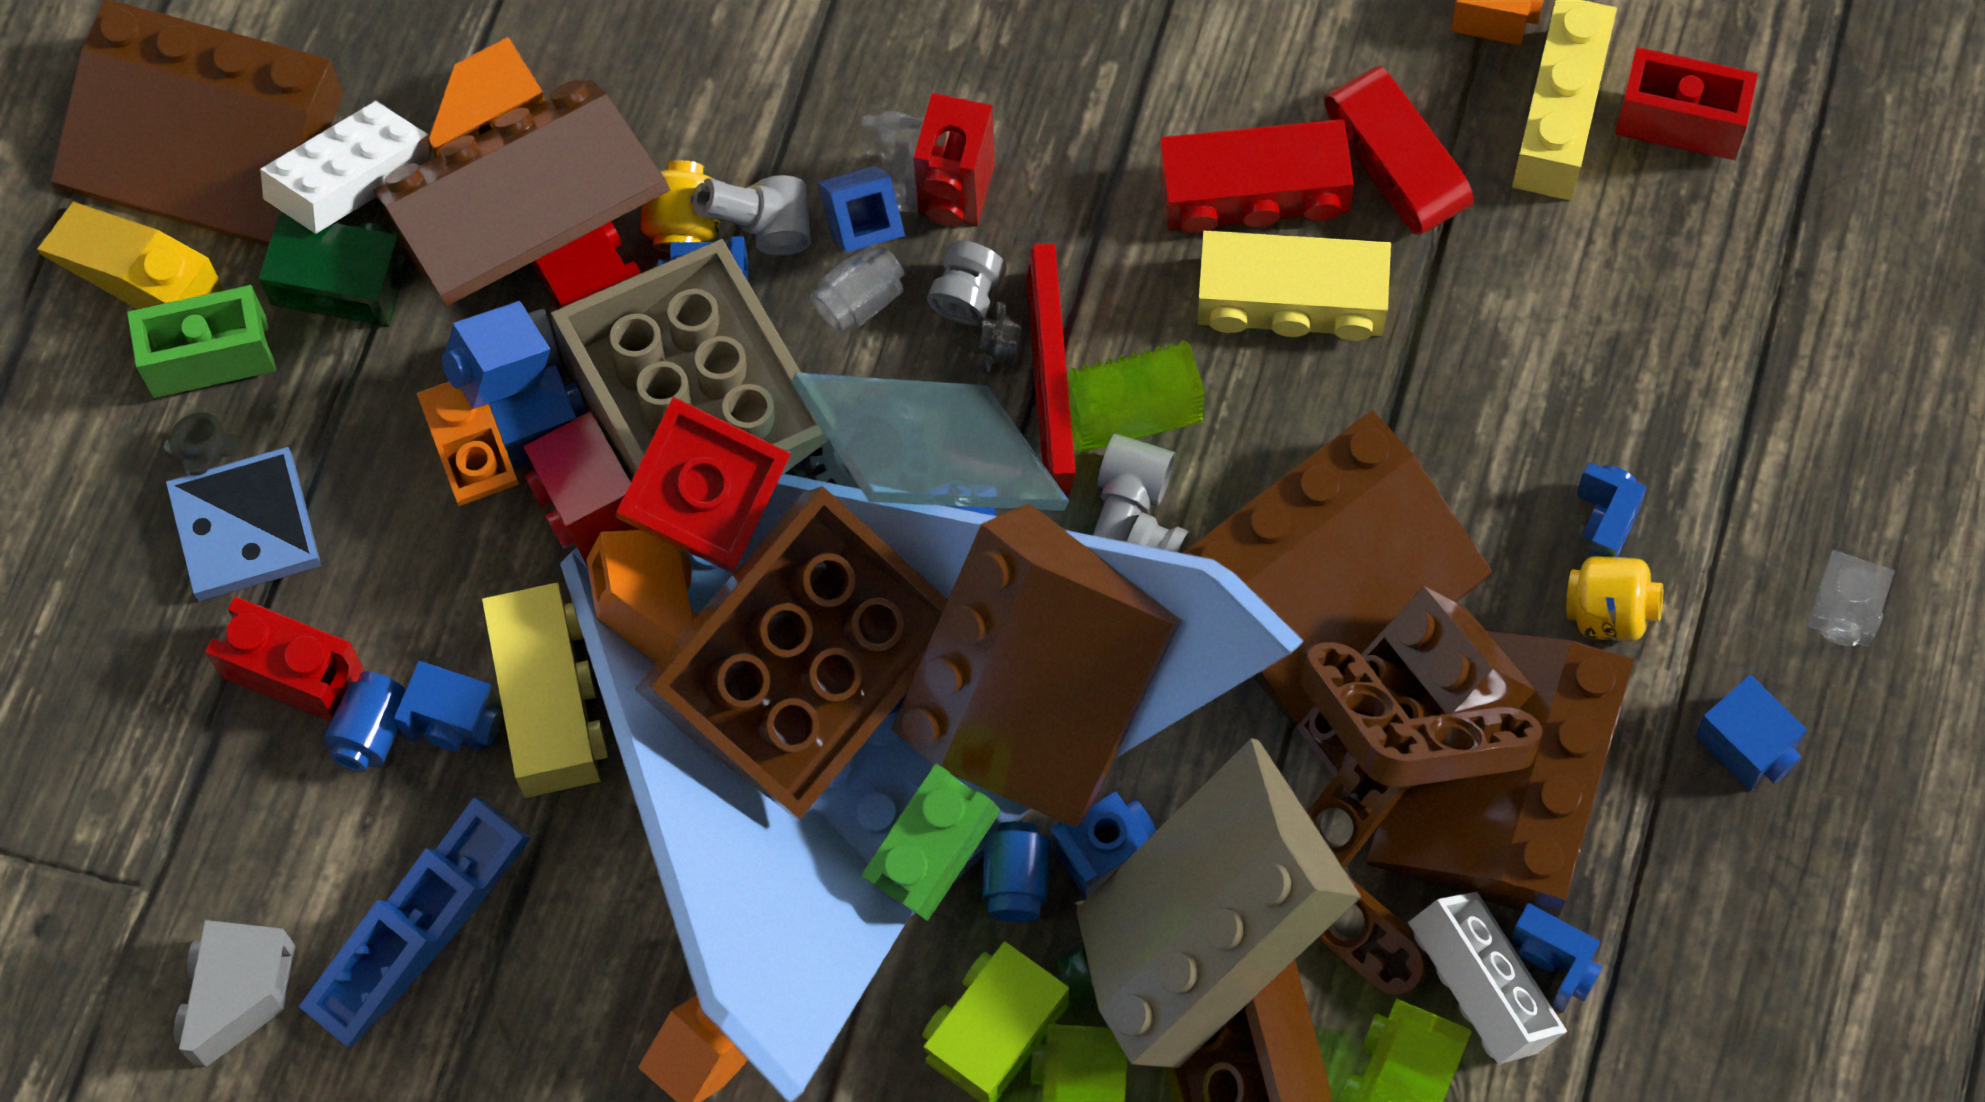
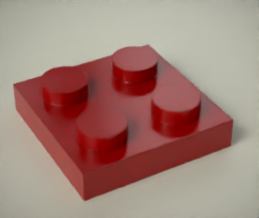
(702, 485)

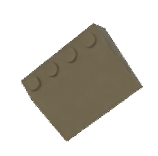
(689, 336)
(1209, 911)

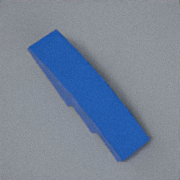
(415, 923)

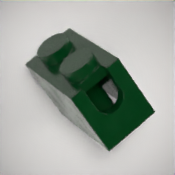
(335, 271)

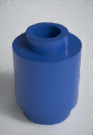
(365, 722)
(1015, 872)

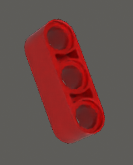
(1399, 150)

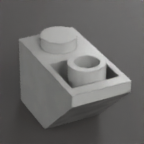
(236, 987)

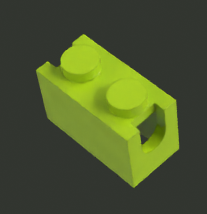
(994, 1022)

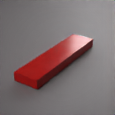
(1050, 365)

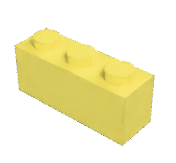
(1564, 98)
(1294, 284)
(544, 690)

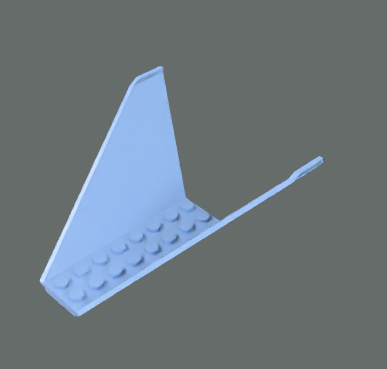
(777, 904)

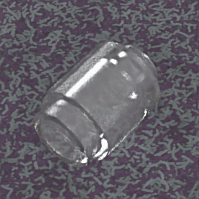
(858, 288)

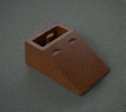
(1433, 665)

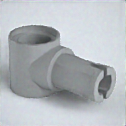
(770, 209)
(1131, 481)

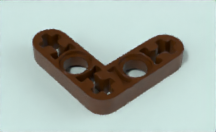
(1410, 750)
(1398, 935)

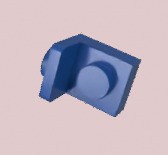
(1616, 509)
(1552, 944)

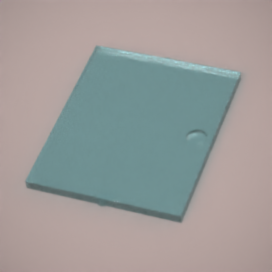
(928, 442)

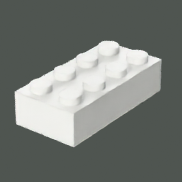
(342, 166)
(1486, 977)

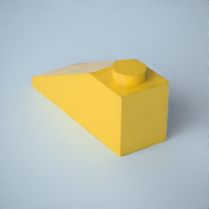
(128, 258)

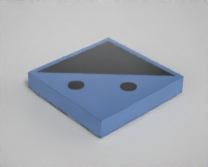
(243, 524)

